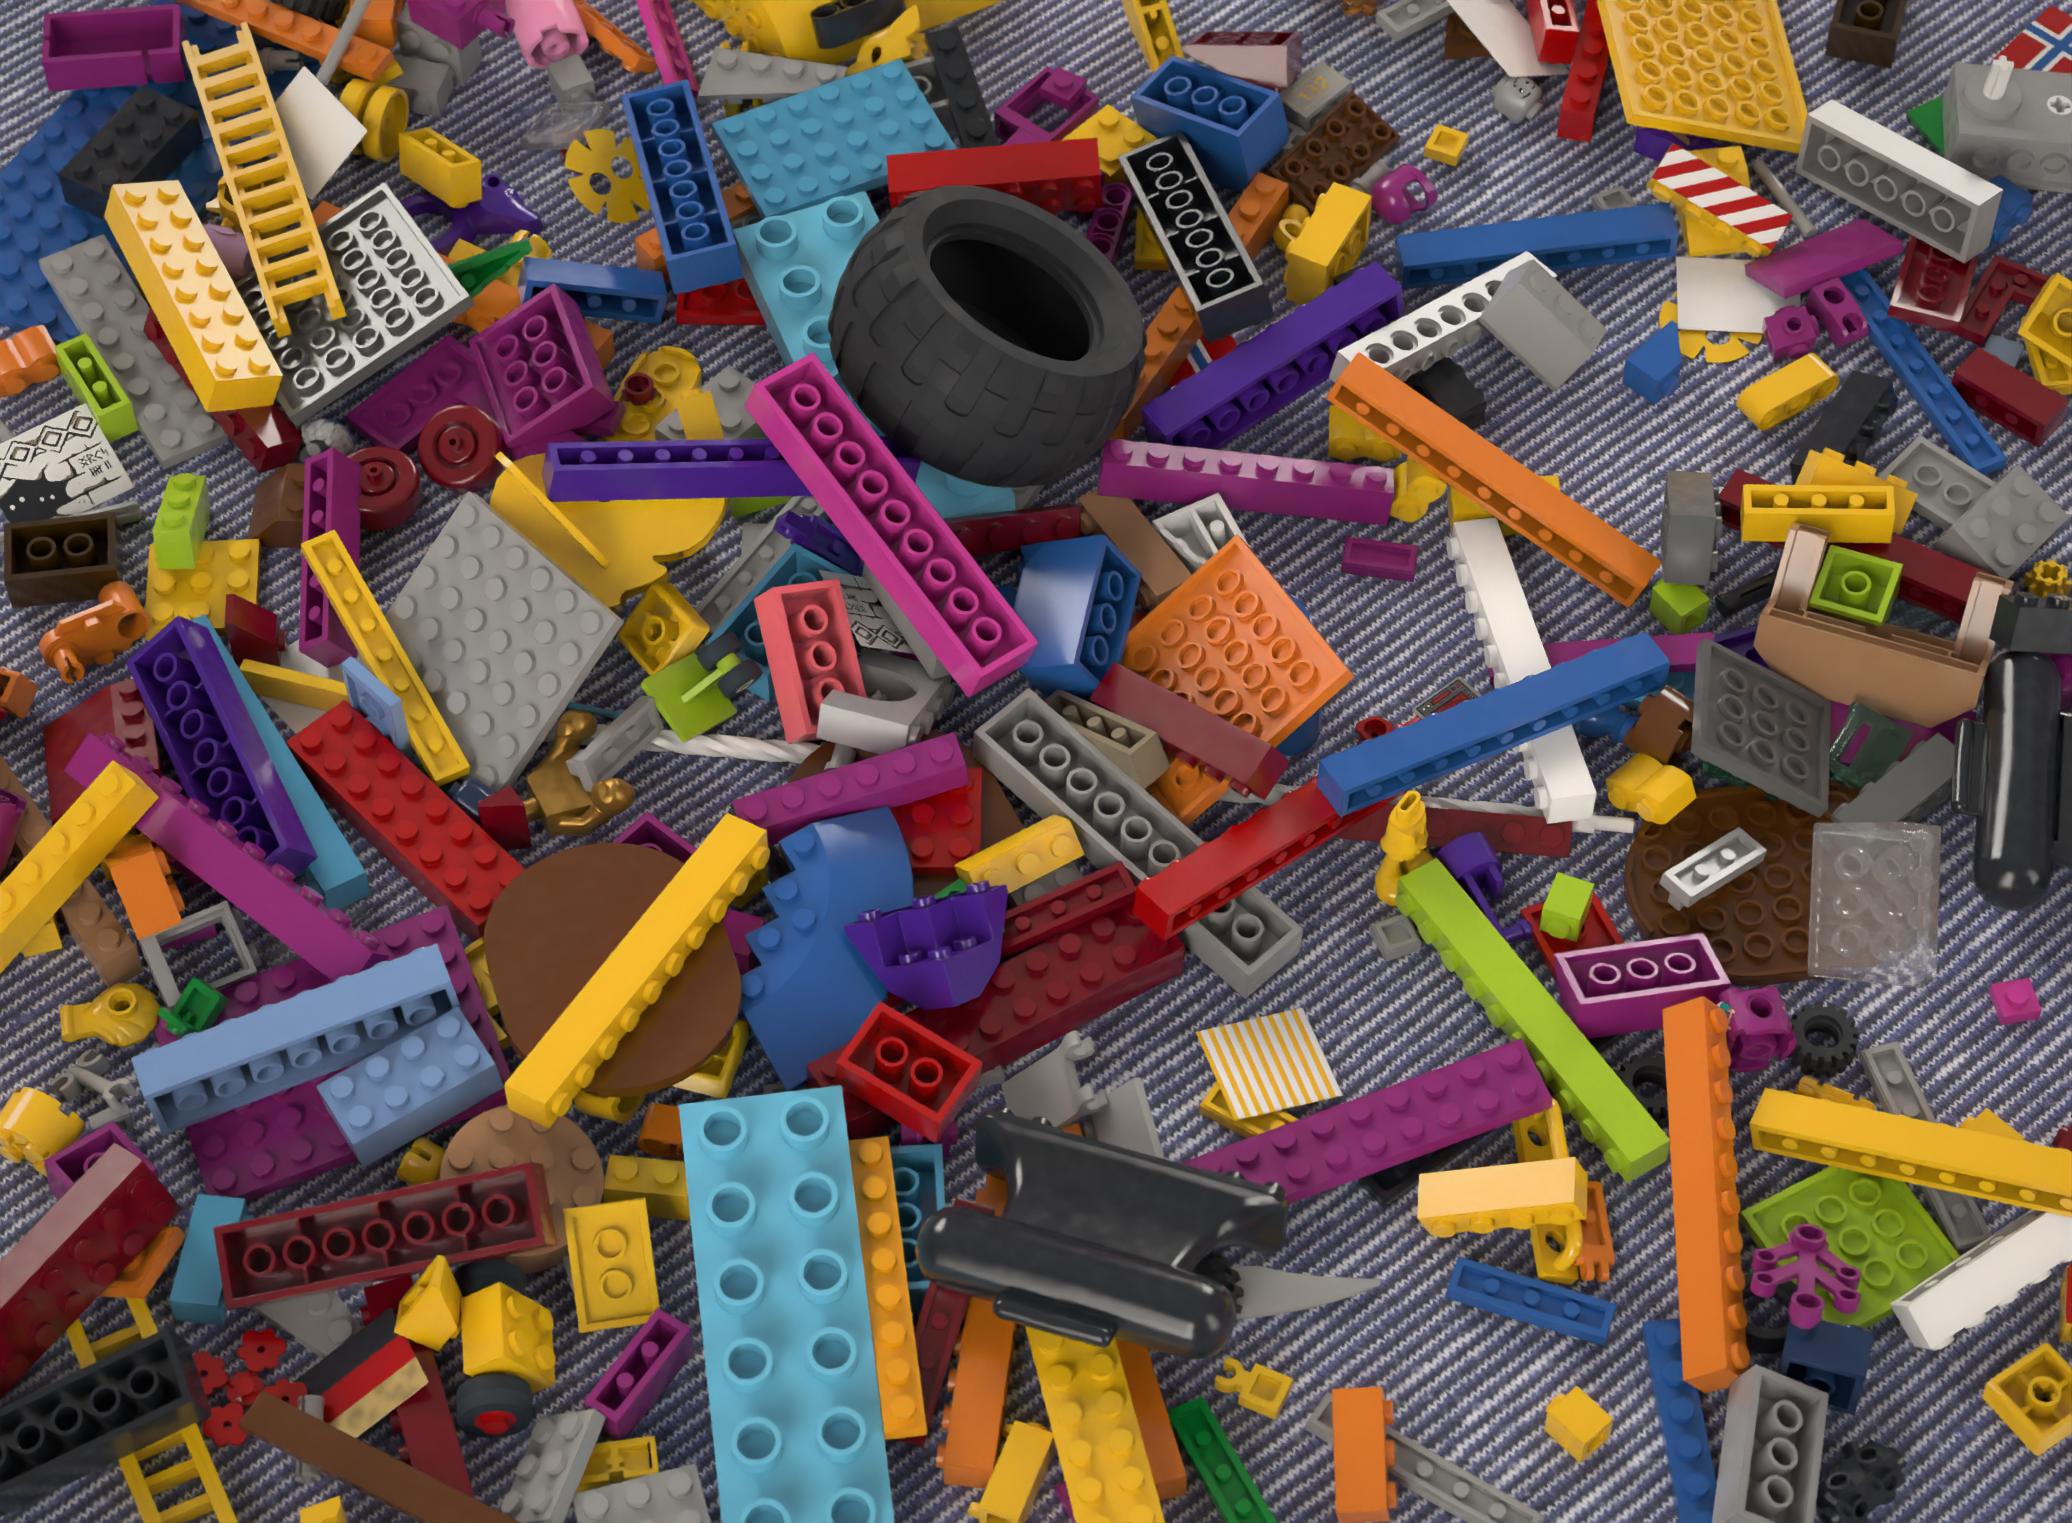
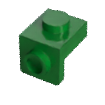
(194, 1010)

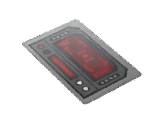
(1446, 698)

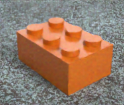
(146, 894)

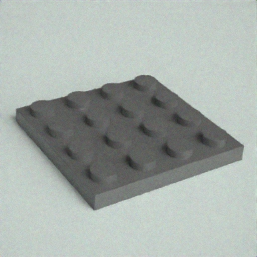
(1761, 727)

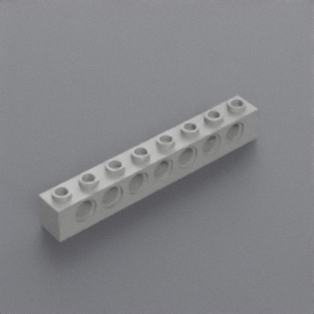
(1433, 329)

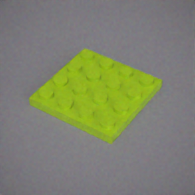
(1868, 1225)

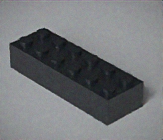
(97, 1417)

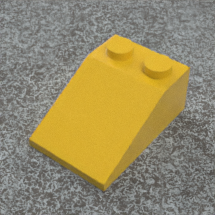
(1697, 234)

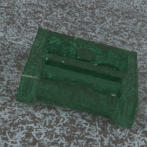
(1880, 749)

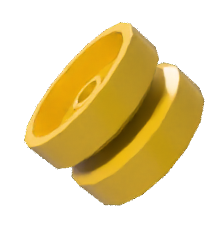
(383, 114)

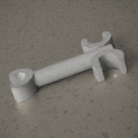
(88, 1075)

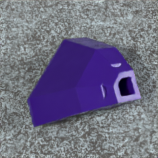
(936, 948)

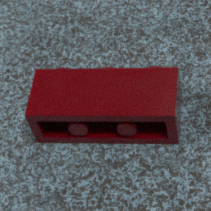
(2009, 397)

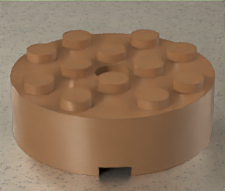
(508, 1139)

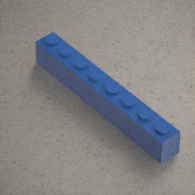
(1556, 241)

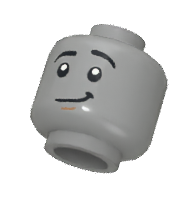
(1517, 98)

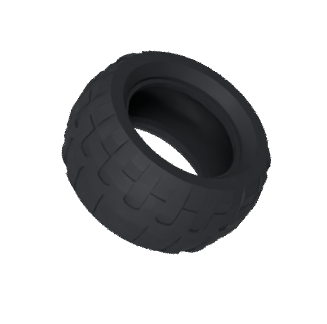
(986, 336)

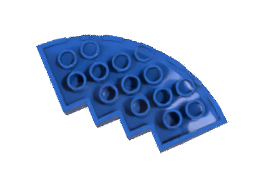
(809, 976)

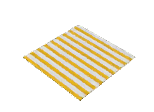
(1268, 1064)

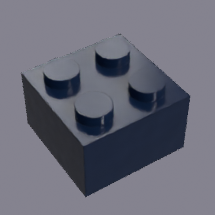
(1830, 1360)

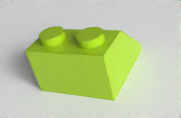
(1857, 586)

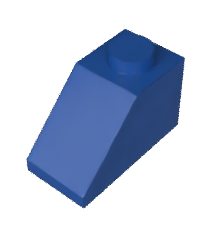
(1655, 365)

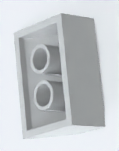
(1542, 323)
(1125, 1121)

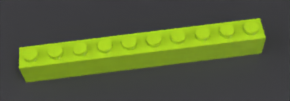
(1526, 1011)

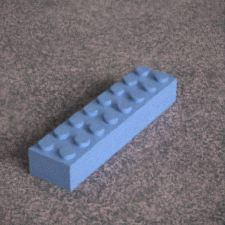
(293, 1040)

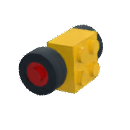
(504, 1349)

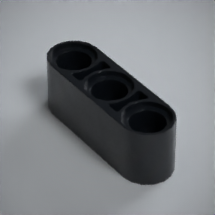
(852, 19)

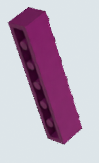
(329, 505)
(857, 787)

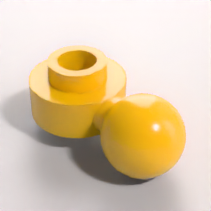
(1290, 225)

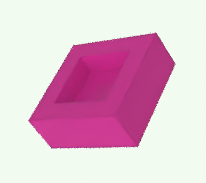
(2015, 1001)

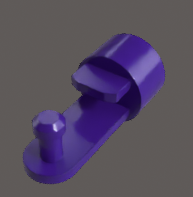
(1477, 867)

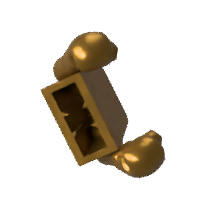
(560, 796)

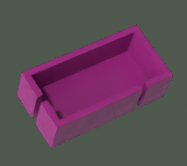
(114, 47)

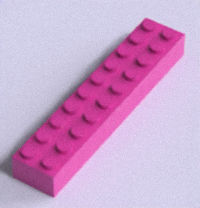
(891, 524)

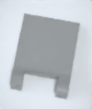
(1052, 1086)

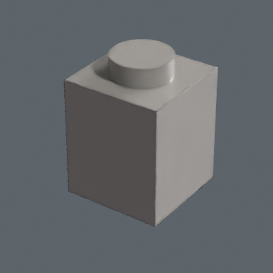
(571, 80)

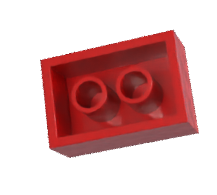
(907, 1072)

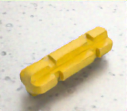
(1809, 1087)

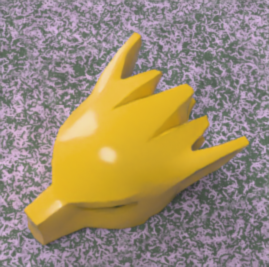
(892, 43)

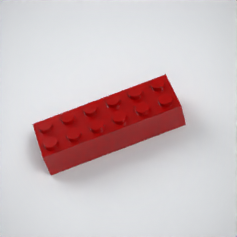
(1047, 174)

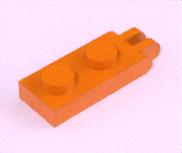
(1597, 1246)

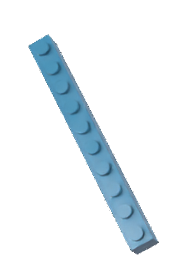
(337, 870)

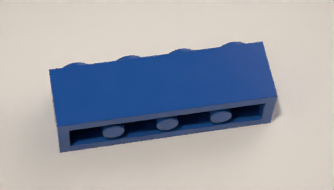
(598, 289)

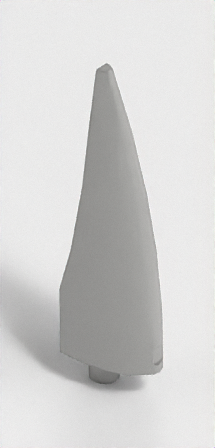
(1280, 1292)

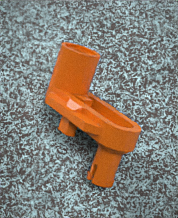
(96, 632)

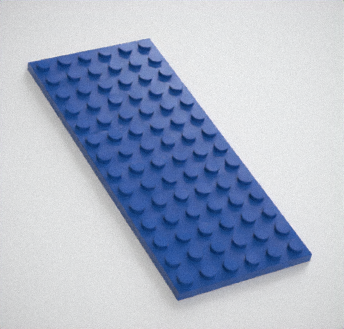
(32, 204)

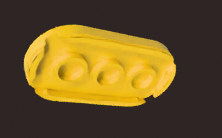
(673, 373)

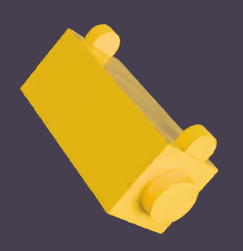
(1016, 1474)

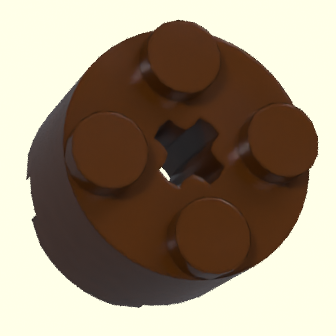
(1663, 727)

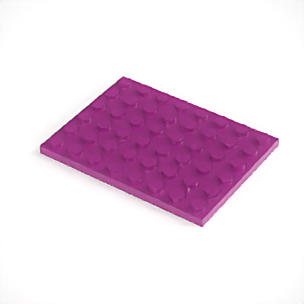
(291, 1131)

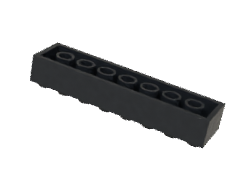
(1196, 237)

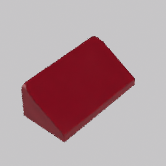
(505, 819)

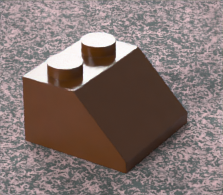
(279, 508)

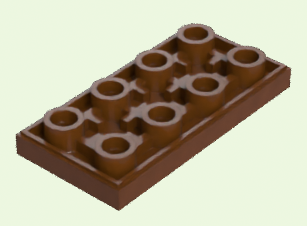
(1334, 150)

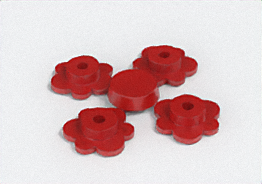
(244, 1386)

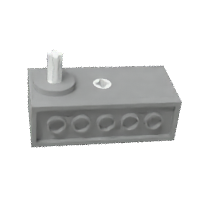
(2010, 124)

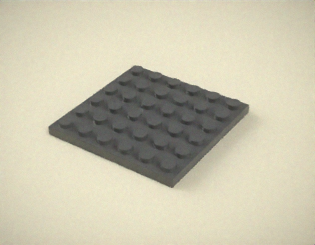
(392, 297)

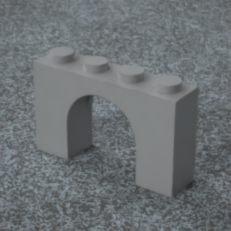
(891, 724)

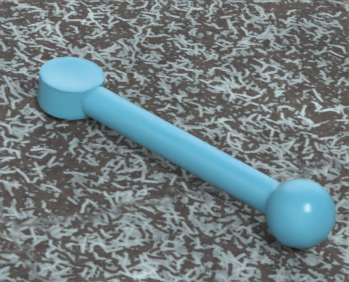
(595, 710)

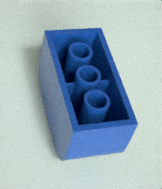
(1225, 119)
(1079, 609)

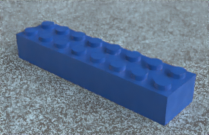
(682, 187)

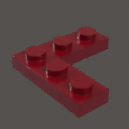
(1992, 295)

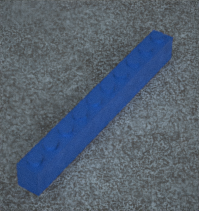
(1492, 723)

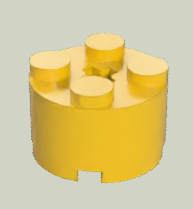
(36, 1128)

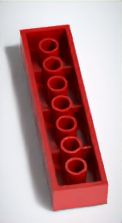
(404, 816)

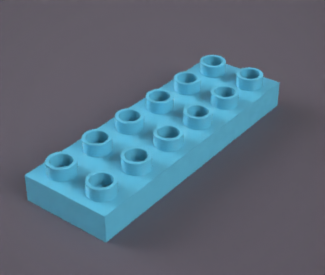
(794, 275)
(784, 1310)

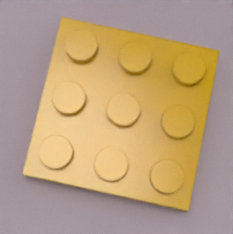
(189, 593)

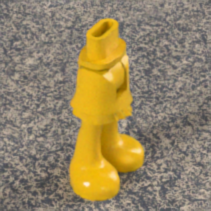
(1403, 845)

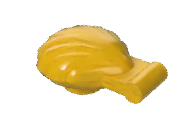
(117, 1016)

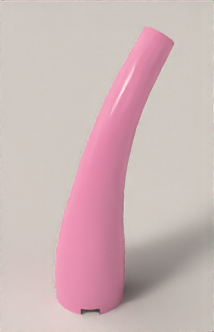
(547, 30)

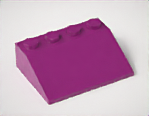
(541, 369)

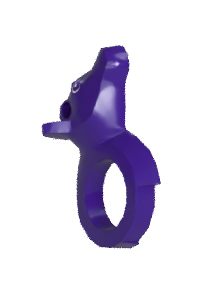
(497, 213)

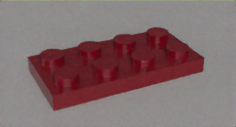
(1931, 287)

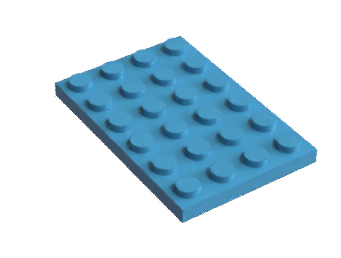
(829, 139)

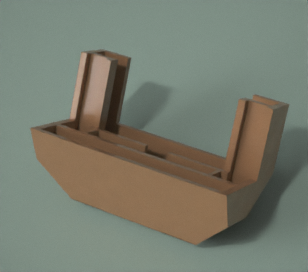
(1878, 666)

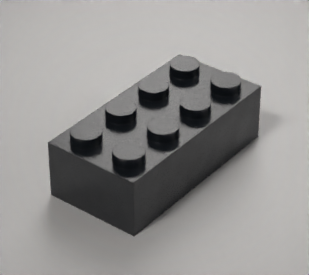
(134, 146)

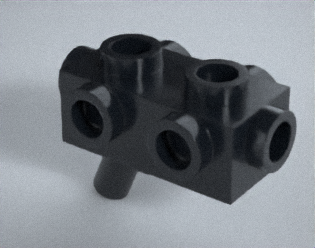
(1860, 1483)

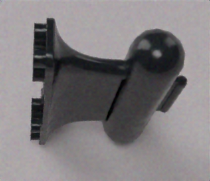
(2016, 780)
(1100, 1239)

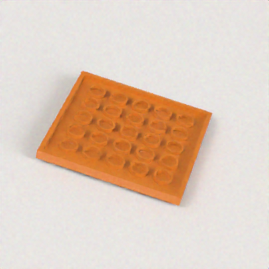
(1240, 653)

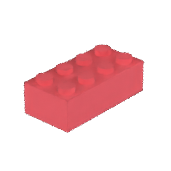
(807, 651)

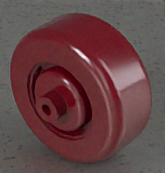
(460, 448)
(388, 487)

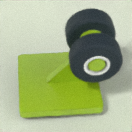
(693, 697)

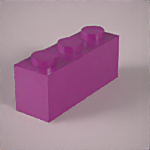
(641, 1374)

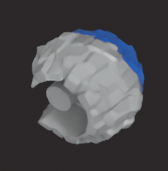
(325, 435)

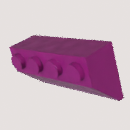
(1630, 983)

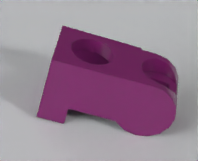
(1837, 312)

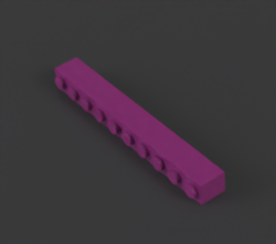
(236, 867)

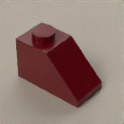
(253, 632)

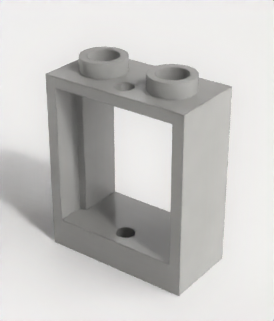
(233, 925)

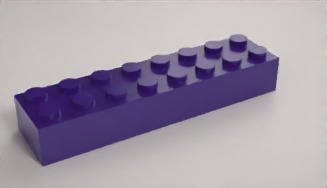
(1274, 365)
(217, 742)

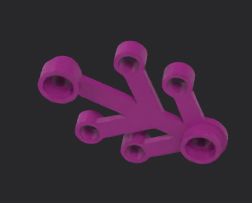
(1808, 1244)

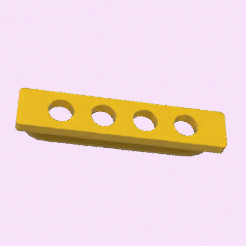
(1550, 1264)

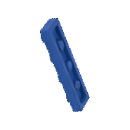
(1531, 1301)

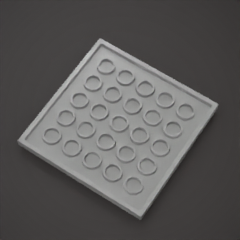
(497, 638)

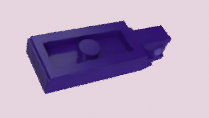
(821, 539)

